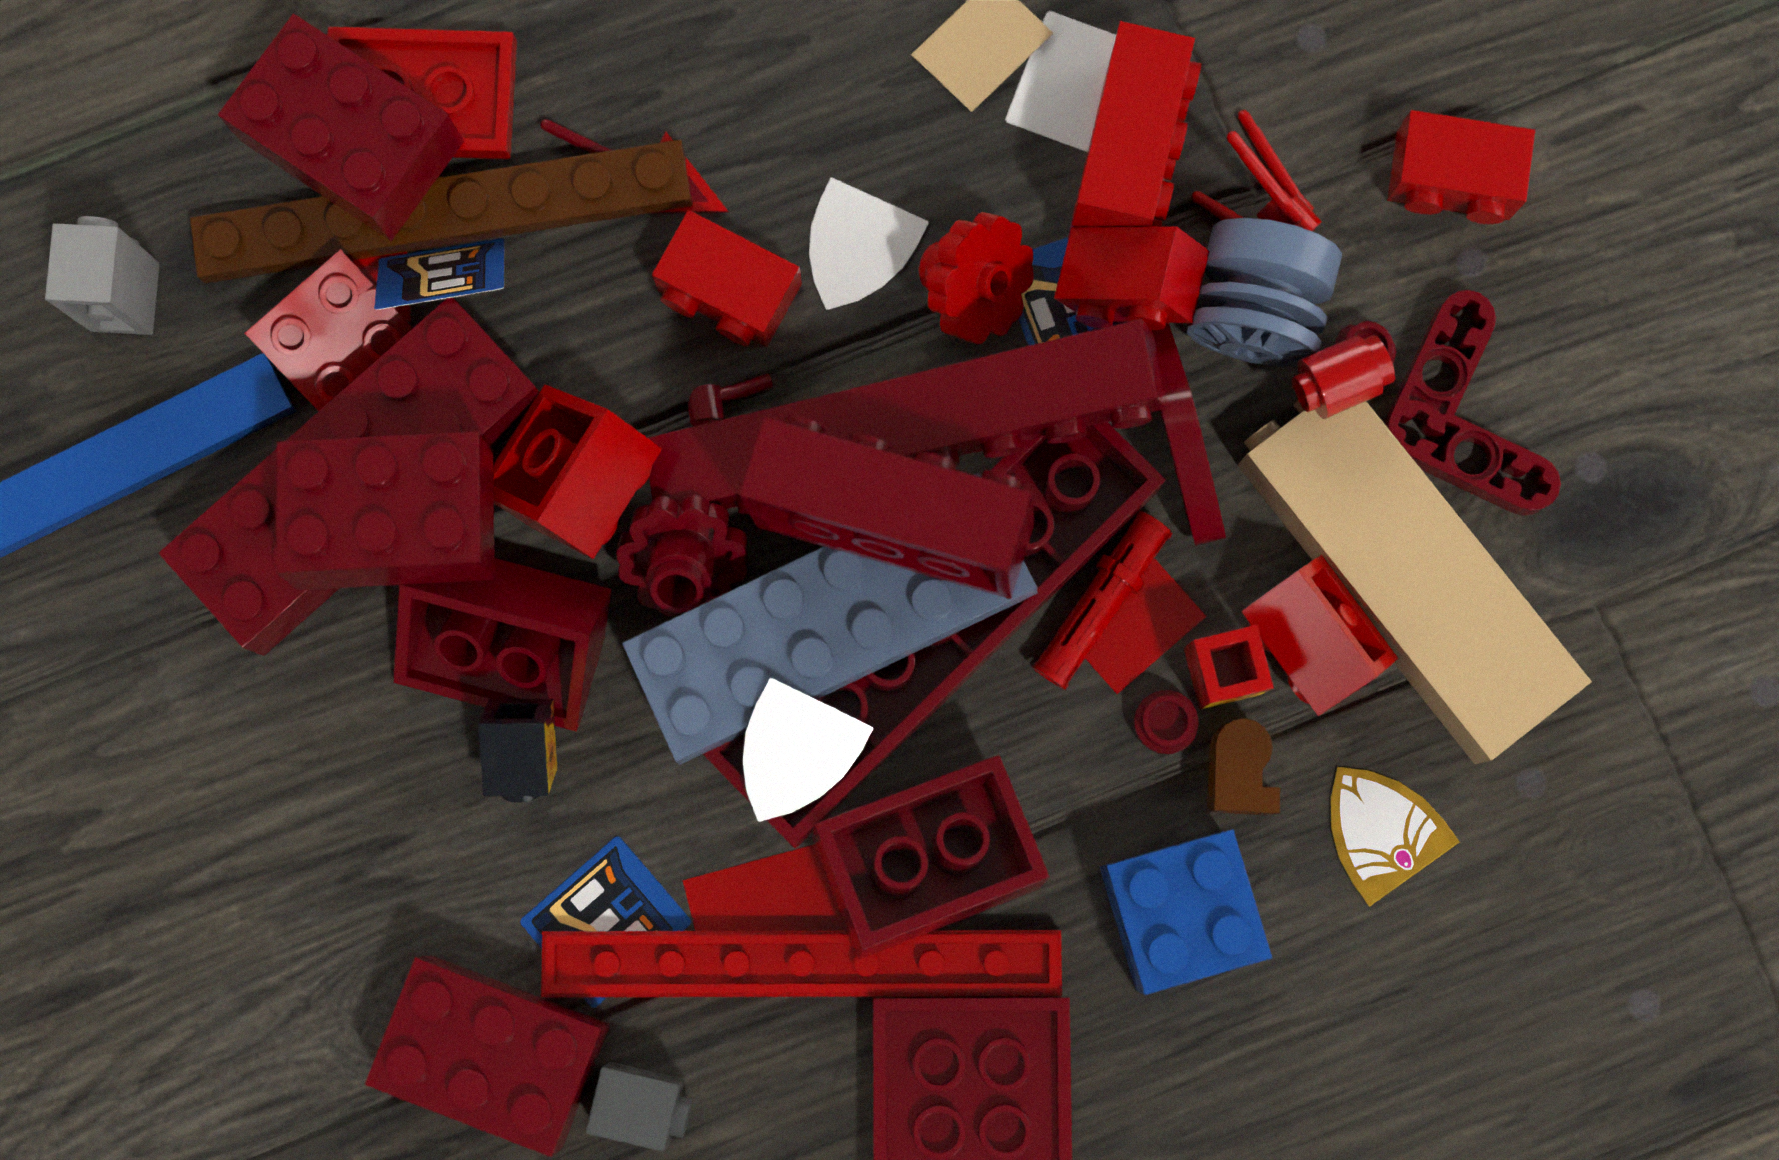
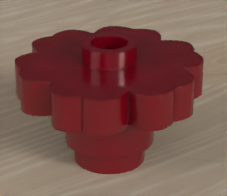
(681, 554)

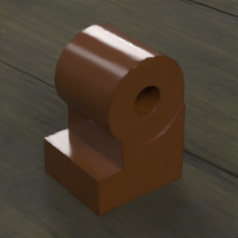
(1236, 770)

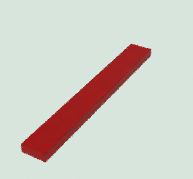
(798, 964)

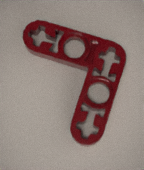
(1439, 409)
(1187, 444)

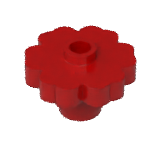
(978, 277)

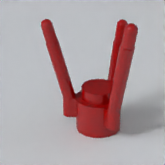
(1287, 202)

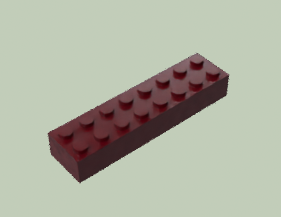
(1079, 503)

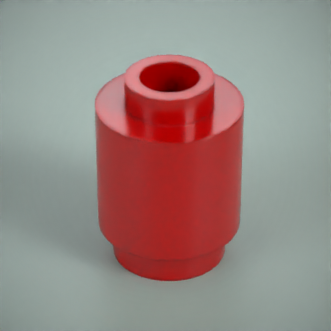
(1343, 375)

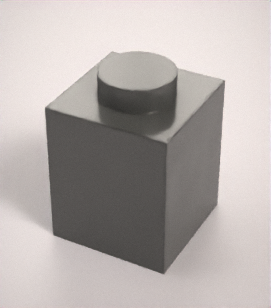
(639, 1107)

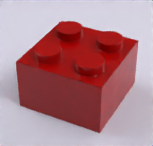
(571, 470)

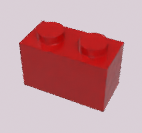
(1461, 167)
(1131, 275)
(726, 280)
(1320, 636)

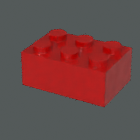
(1137, 130)

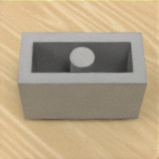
(102, 277)

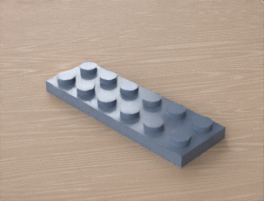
(801, 625)

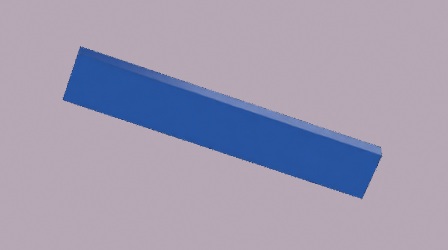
(140, 451)

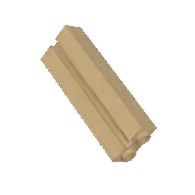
(1416, 574)

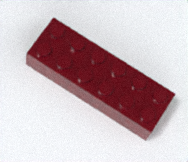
(430, 382)

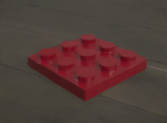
(972, 1078)

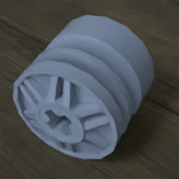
(1265, 291)

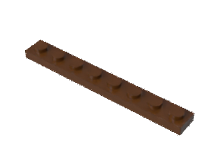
(450, 213)

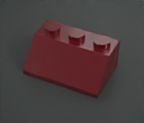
(504, 638)

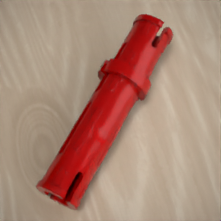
(1099, 604)

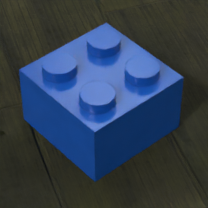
(1185, 912)

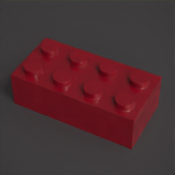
(889, 505)

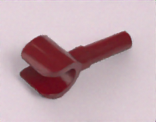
(708, 399)

